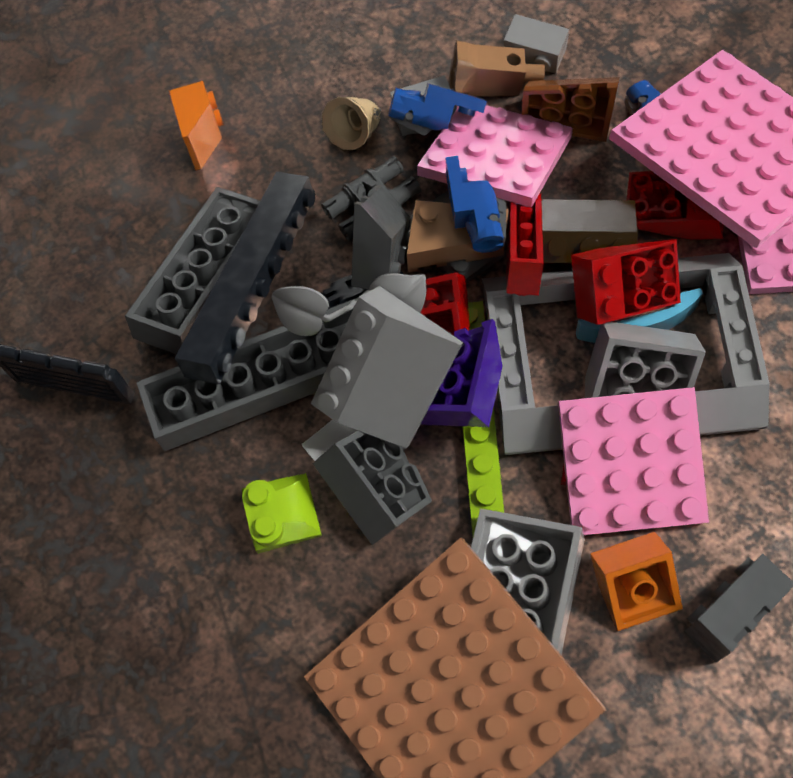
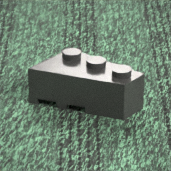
(738, 607)

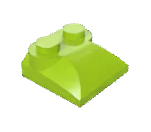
(280, 512)

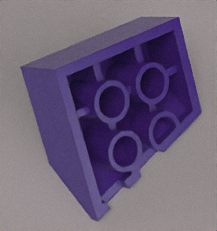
(471, 382)

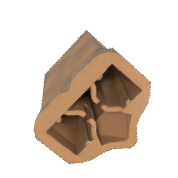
(491, 70)

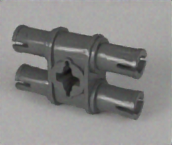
(362, 185)

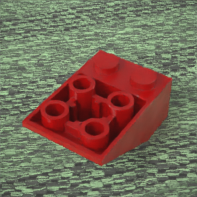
(668, 211)
(625, 280)

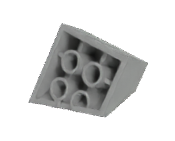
(641, 360)

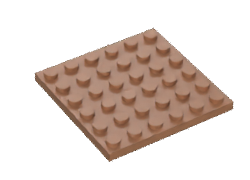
(453, 680)

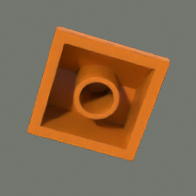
(197, 120)
(637, 580)

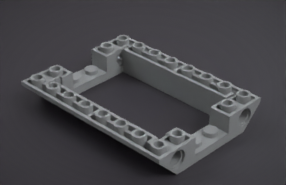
(735, 408)

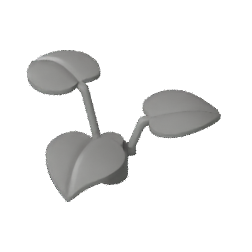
(304, 308)

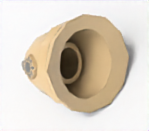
(350, 121)

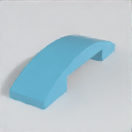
(660, 319)

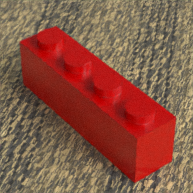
(524, 249)

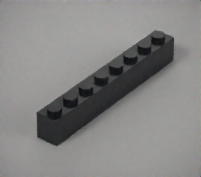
(245, 279)

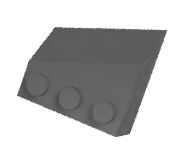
(373, 483)

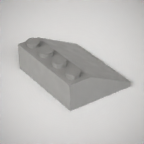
(385, 368)
(534, 563)

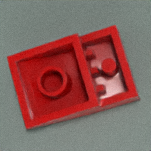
(447, 302)

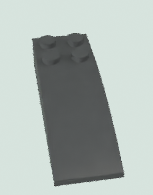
(189, 272)

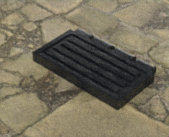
(64, 374)

